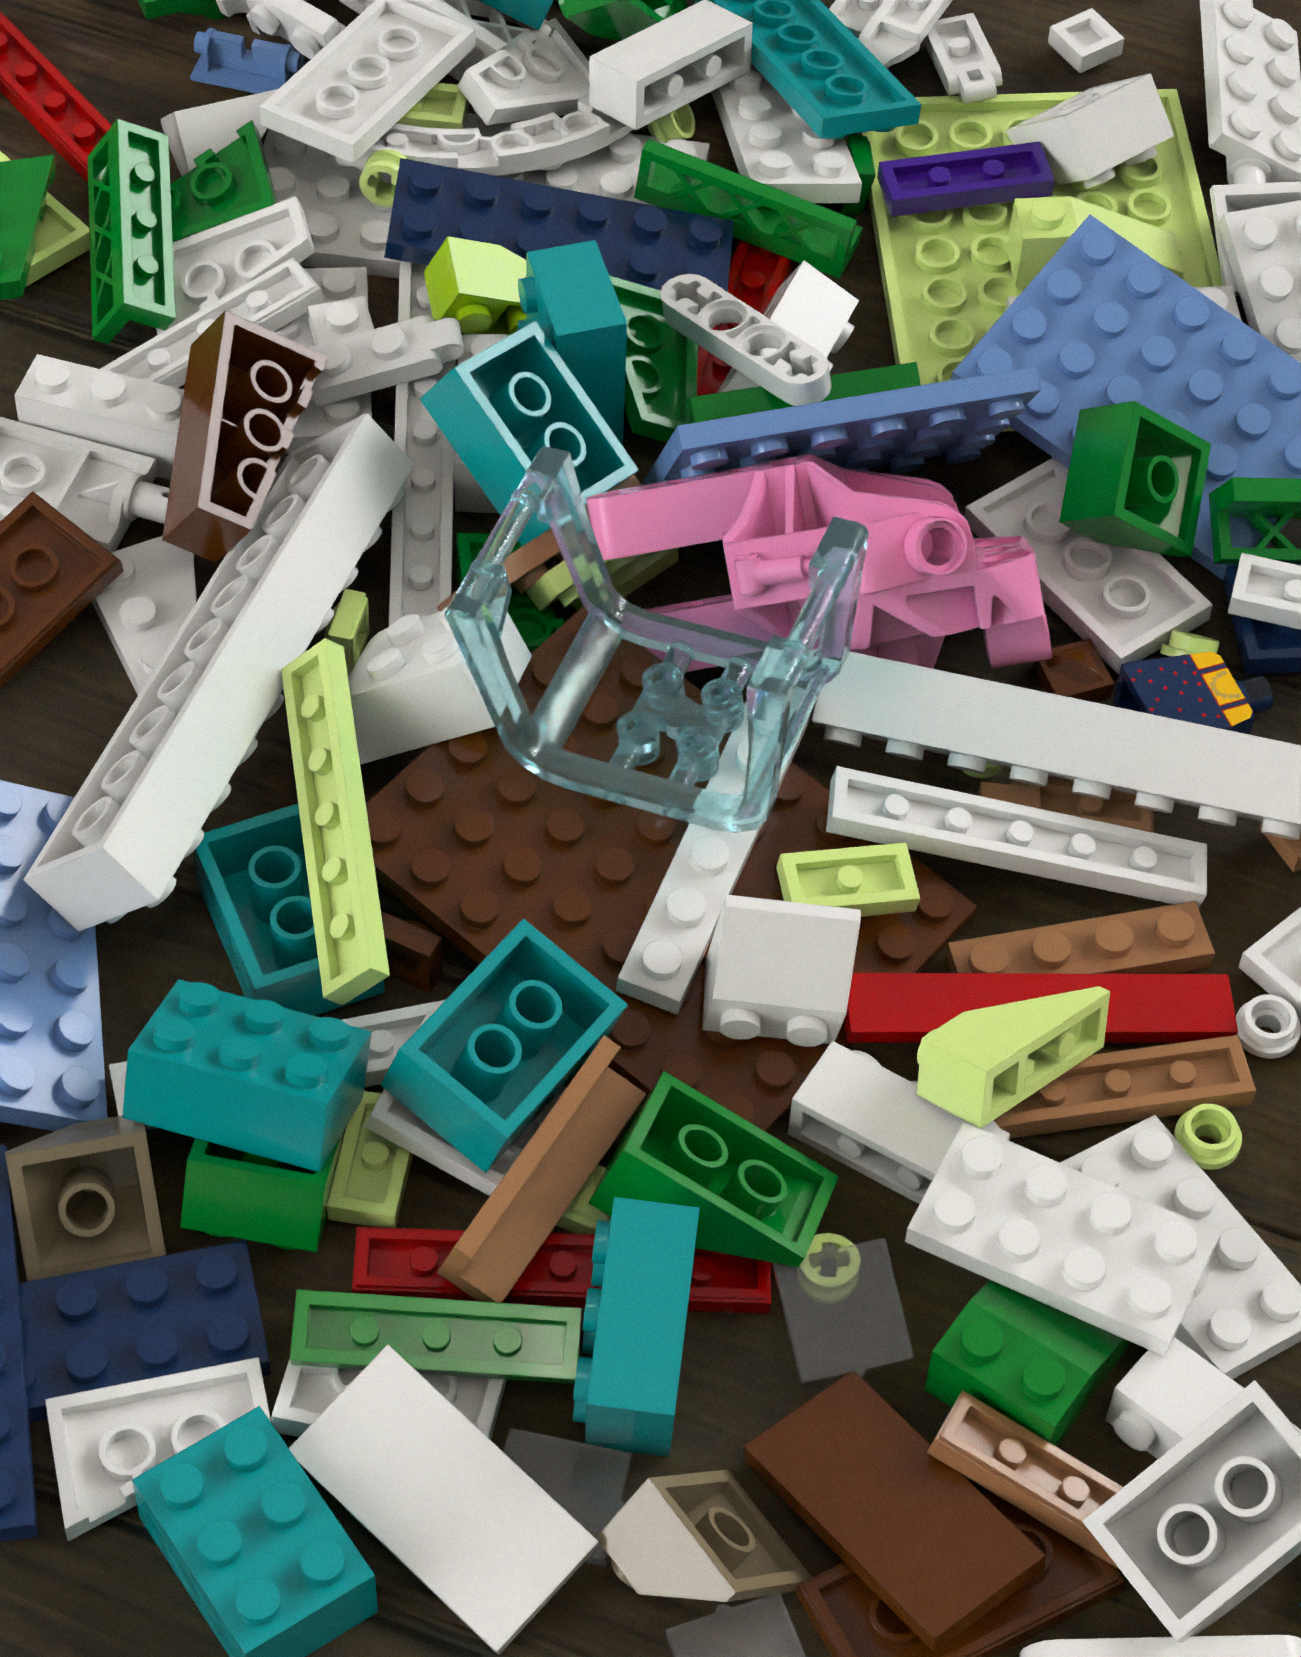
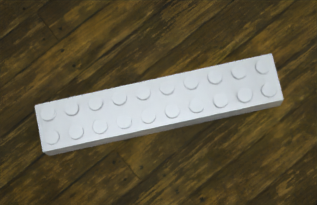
(220, 679)

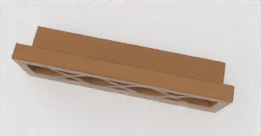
(543, 1179)

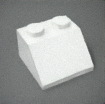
(1099, 130)
(780, 970)

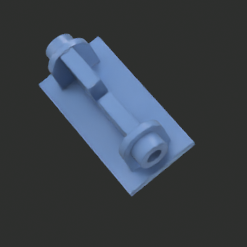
(230, 65)

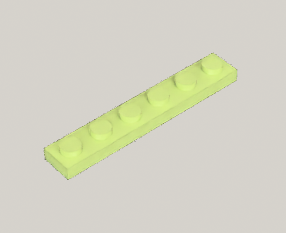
(334, 823)

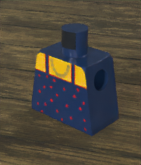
(1193, 690)

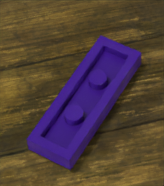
(965, 179)

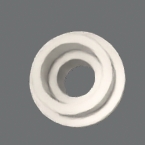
(1272, 1013)

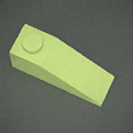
(1046, 223)
(1008, 1052)

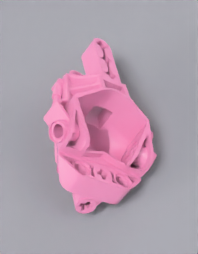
(919, 568)

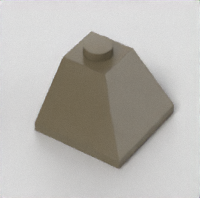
(85, 1198)
(699, 1541)

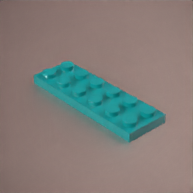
(823, 68)

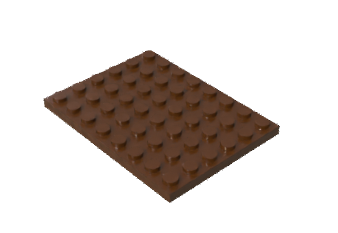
(490, 843)

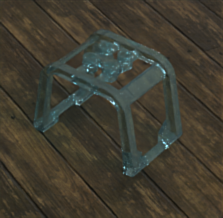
(773, 706)

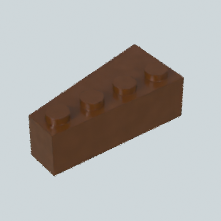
(233, 429)

